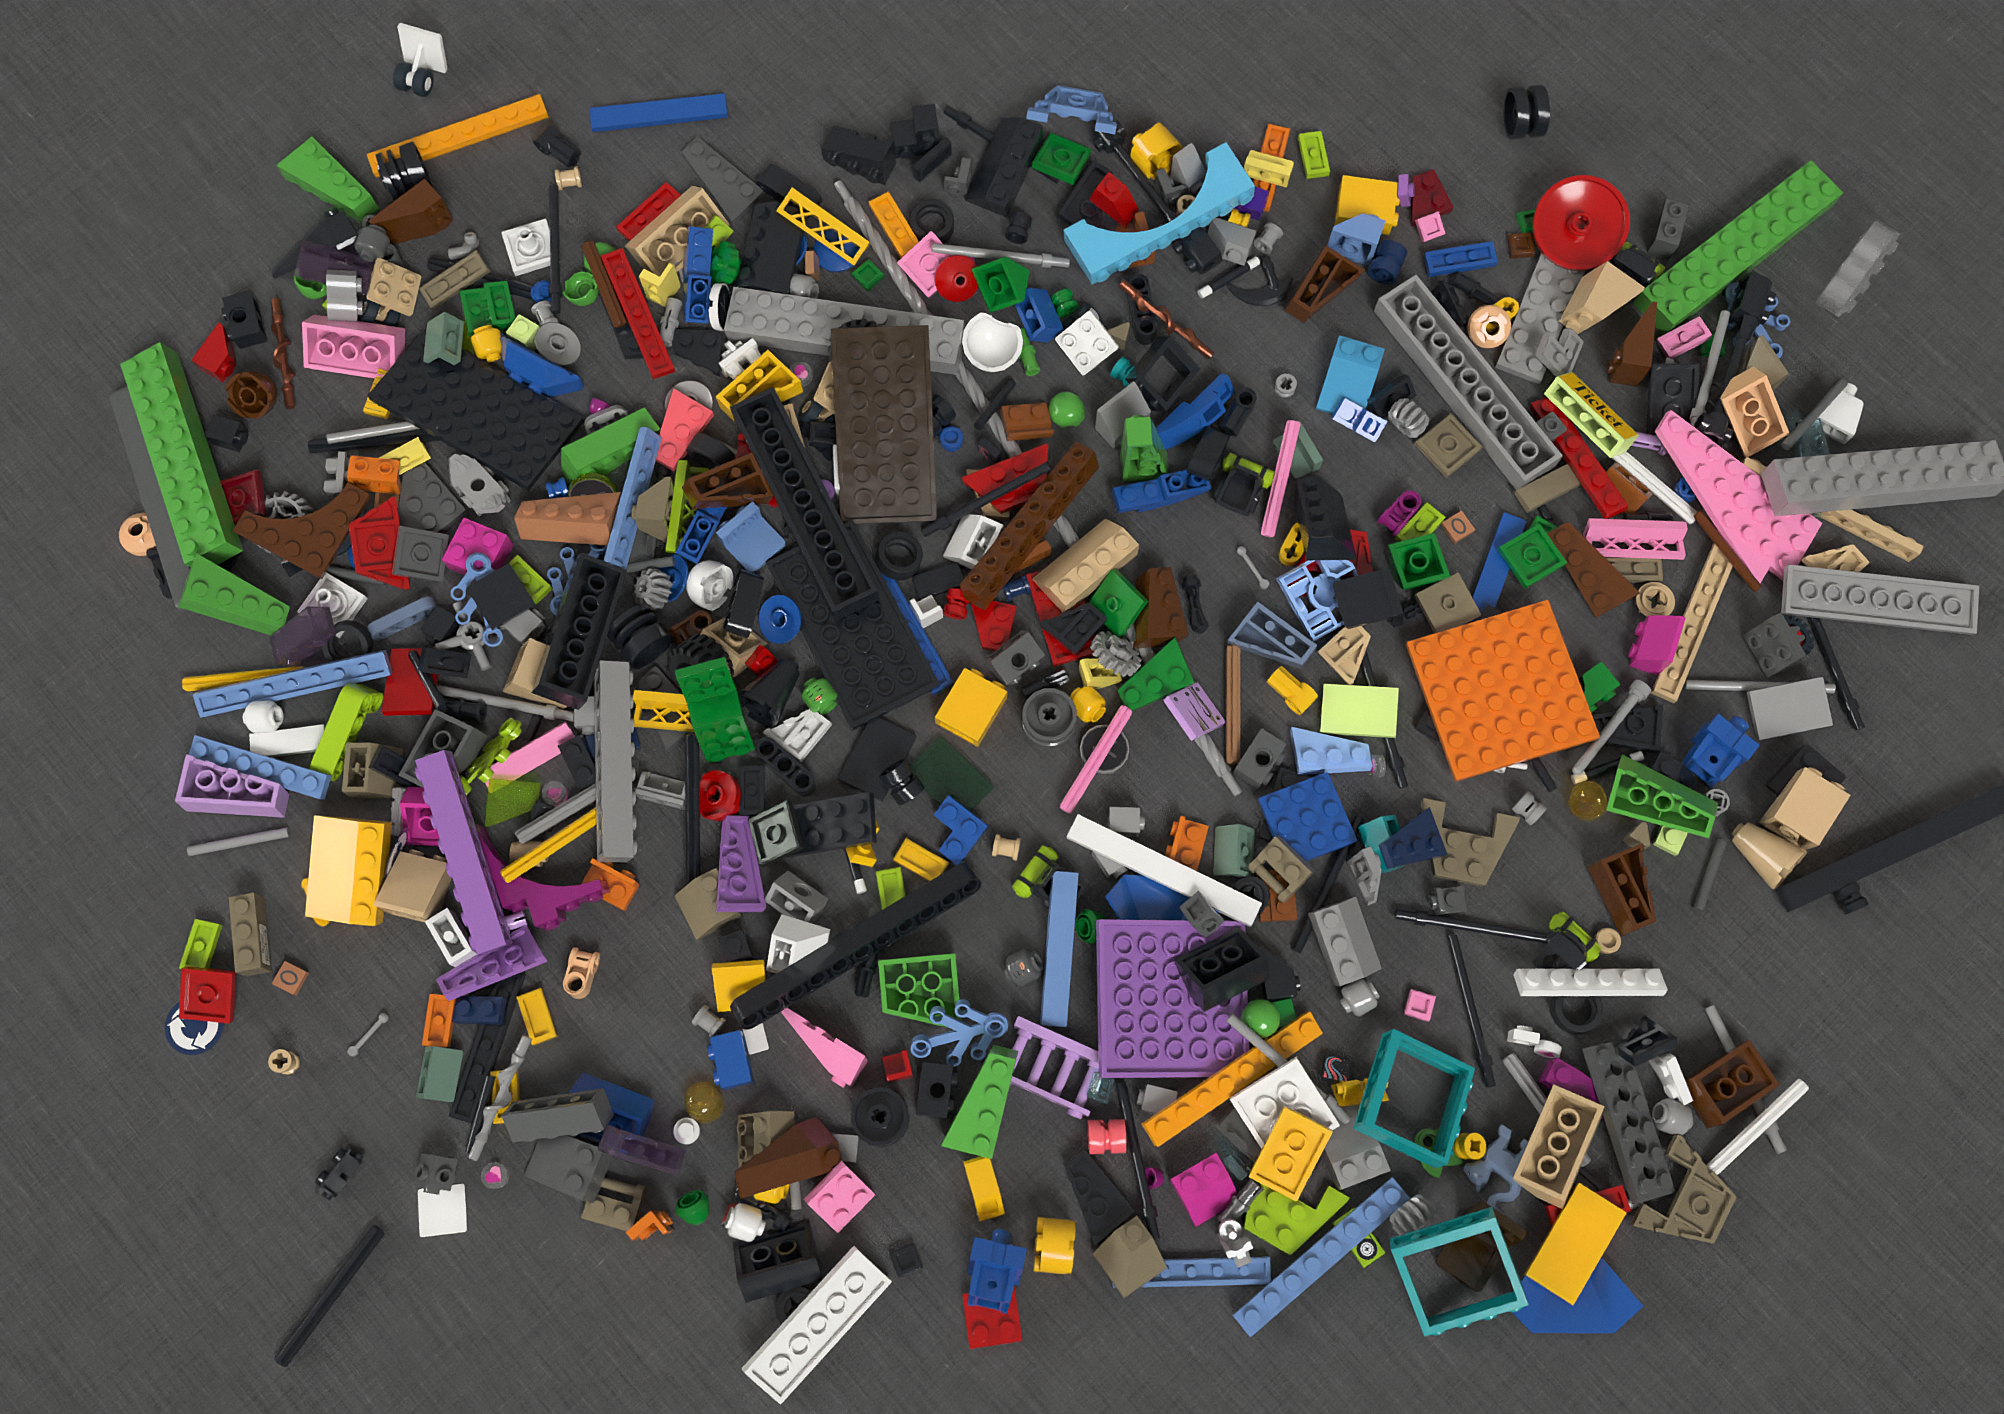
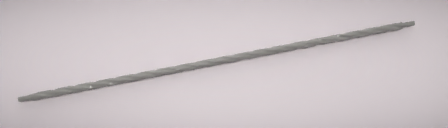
(1011, 447)

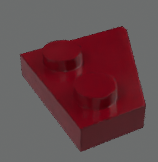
(1429, 196)

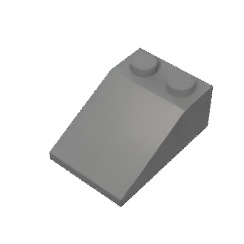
(1353, 1155)

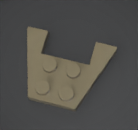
(1469, 855)
(1698, 1205)

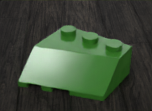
(917, 985)

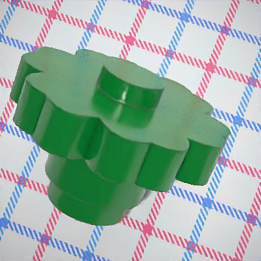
(725, 263)

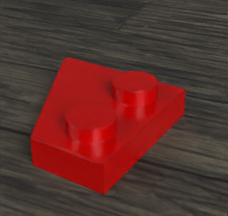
(994, 624)

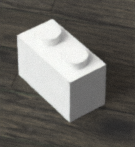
(451, 937)

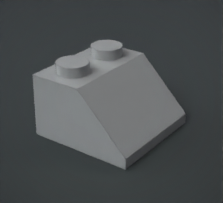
(1112, 415)

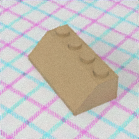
(666, 236)
(1086, 564)
(1558, 1145)

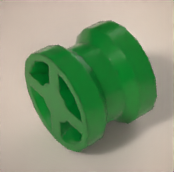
(1064, 303)

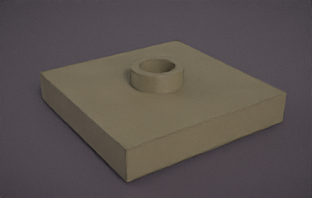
(1448, 445)
(1447, 604)

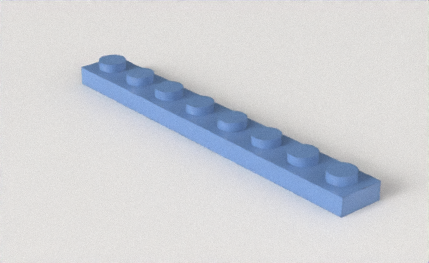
(293, 683)
(1320, 1257)

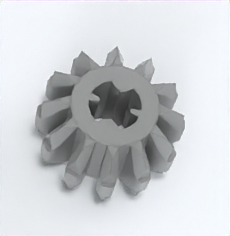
(1408, 418)
(652, 588)
(1412, 1215)

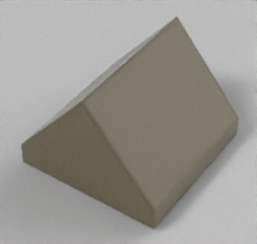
(1120, 334)
(1638, 835)

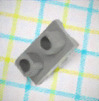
(337, 466)
(1235, 1241)

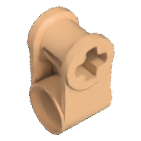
(580, 967)

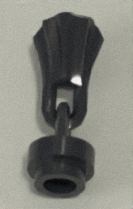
(1198, 621)
(783, 1219)

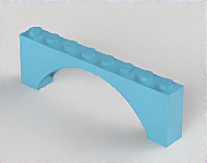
(1106, 251)

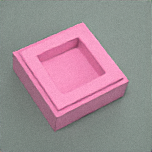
(1430, 226)
(1419, 1005)

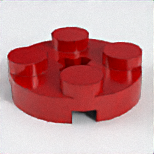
(729, 799)

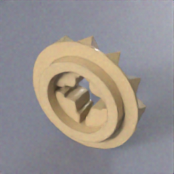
(1664, 597)

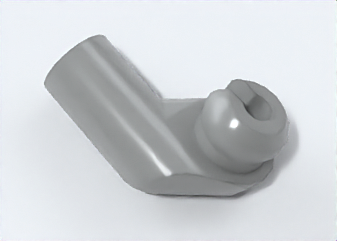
(468, 247)

